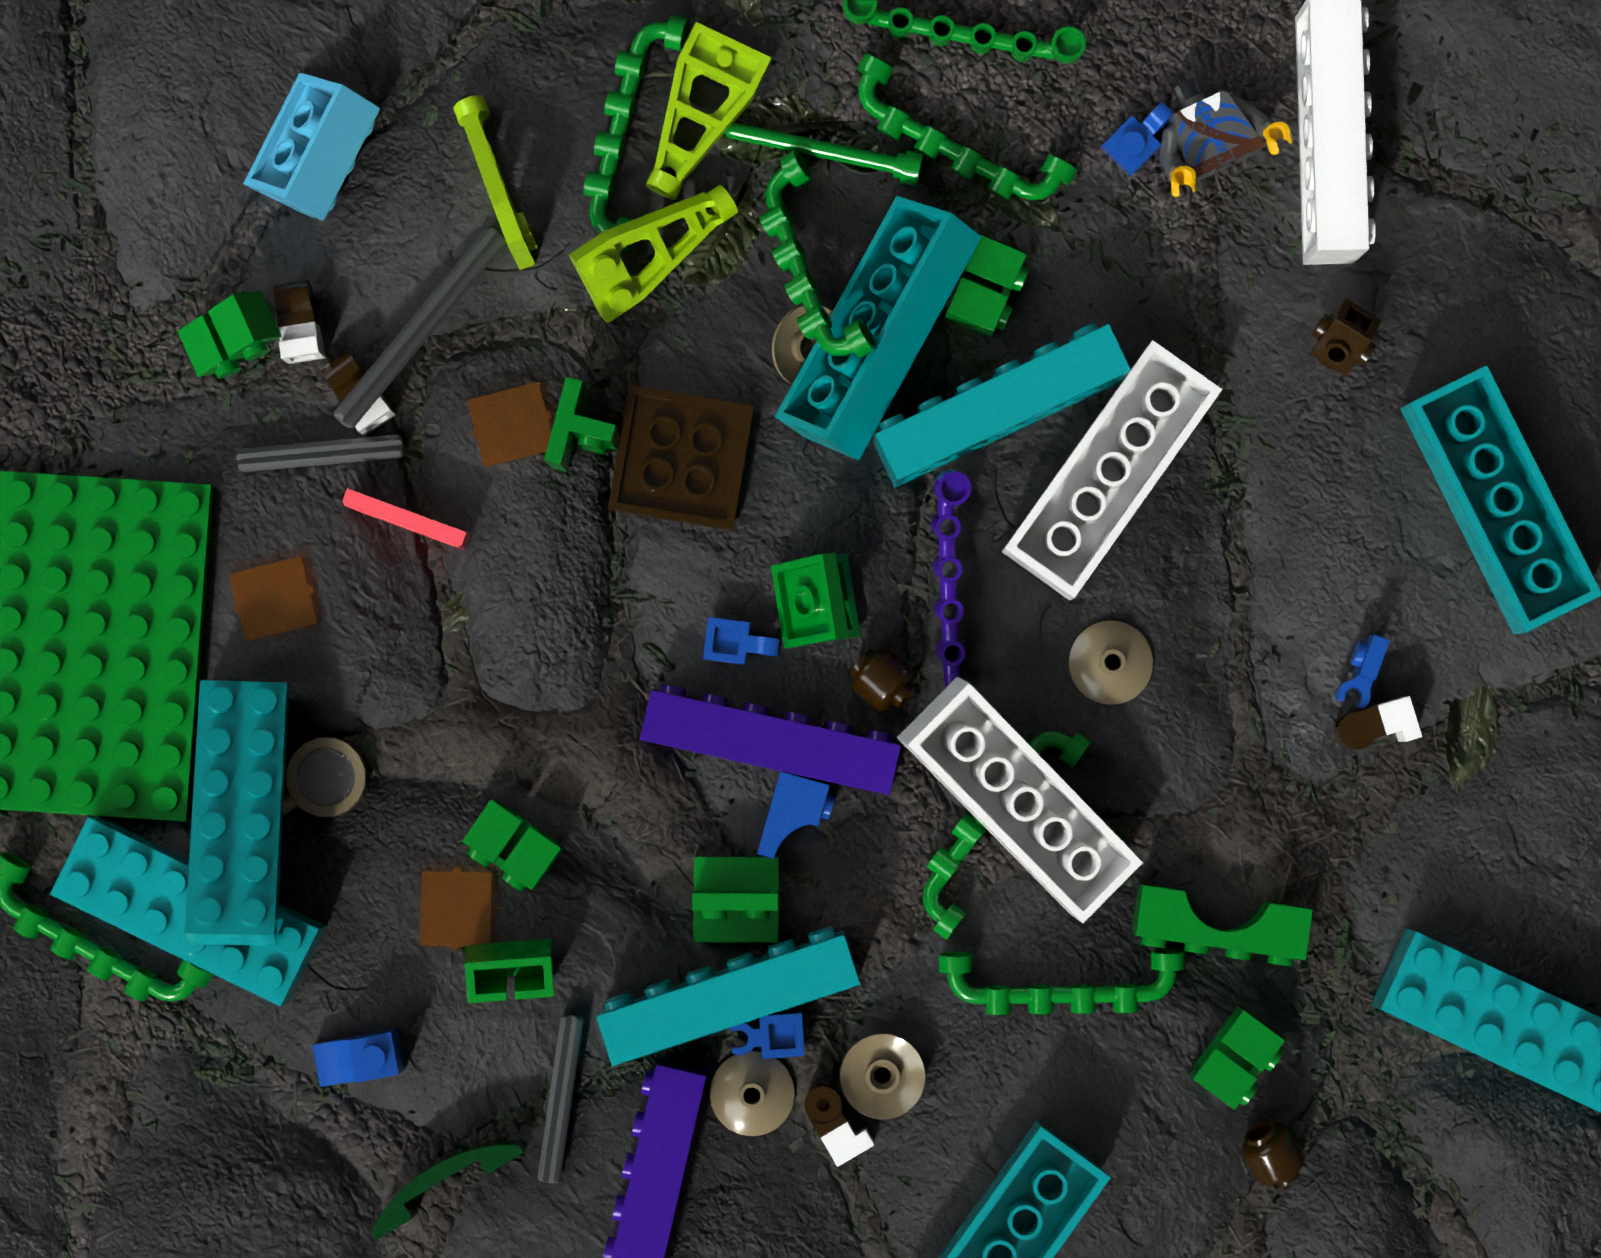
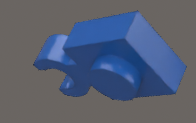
(778, 1036)

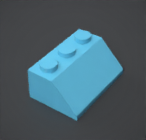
(312, 145)

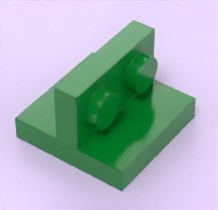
(572, 426)
(815, 600)
(736, 899)

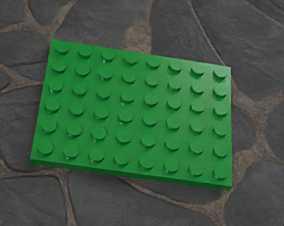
(101, 643)

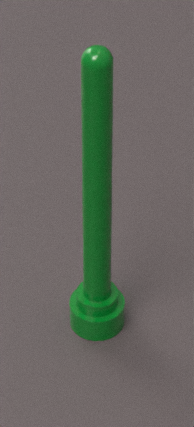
(903, 166)

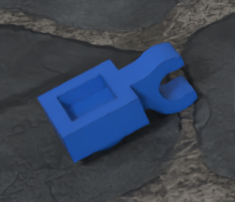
(1135, 141)
(731, 641)
(1367, 661)

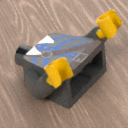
(1213, 135)

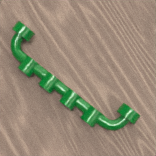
(1066, 46)
(621, 107)
(932, 142)
(792, 256)
(970, 830)
(70, 941)
(1080, 996)

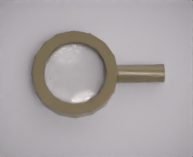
(325, 778)

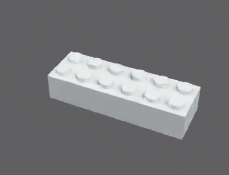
(1333, 131)
(1111, 470)
(1019, 799)

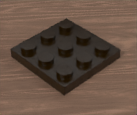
(681, 458)

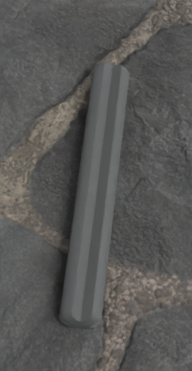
(320, 453)
(560, 1098)

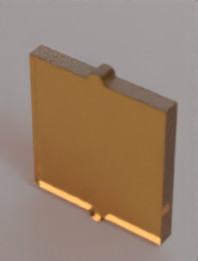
(510, 424)
(273, 598)
(455, 908)

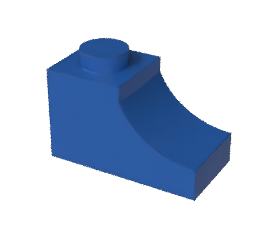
(794, 804)
(359, 1058)

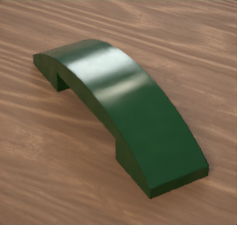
(490, 1156)

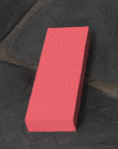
(406, 519)

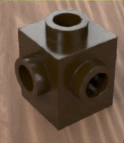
(1345, 337)

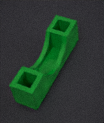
(1274, 930)

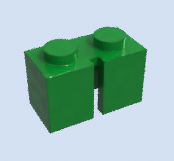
(986, 287)
(238, 332)
(512, 845)
(491, 963)
(1236, 1059)

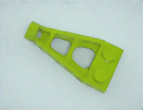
(722, 61)
(471, 115)
(604, 271)

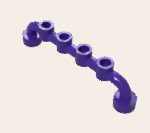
(951, 490)

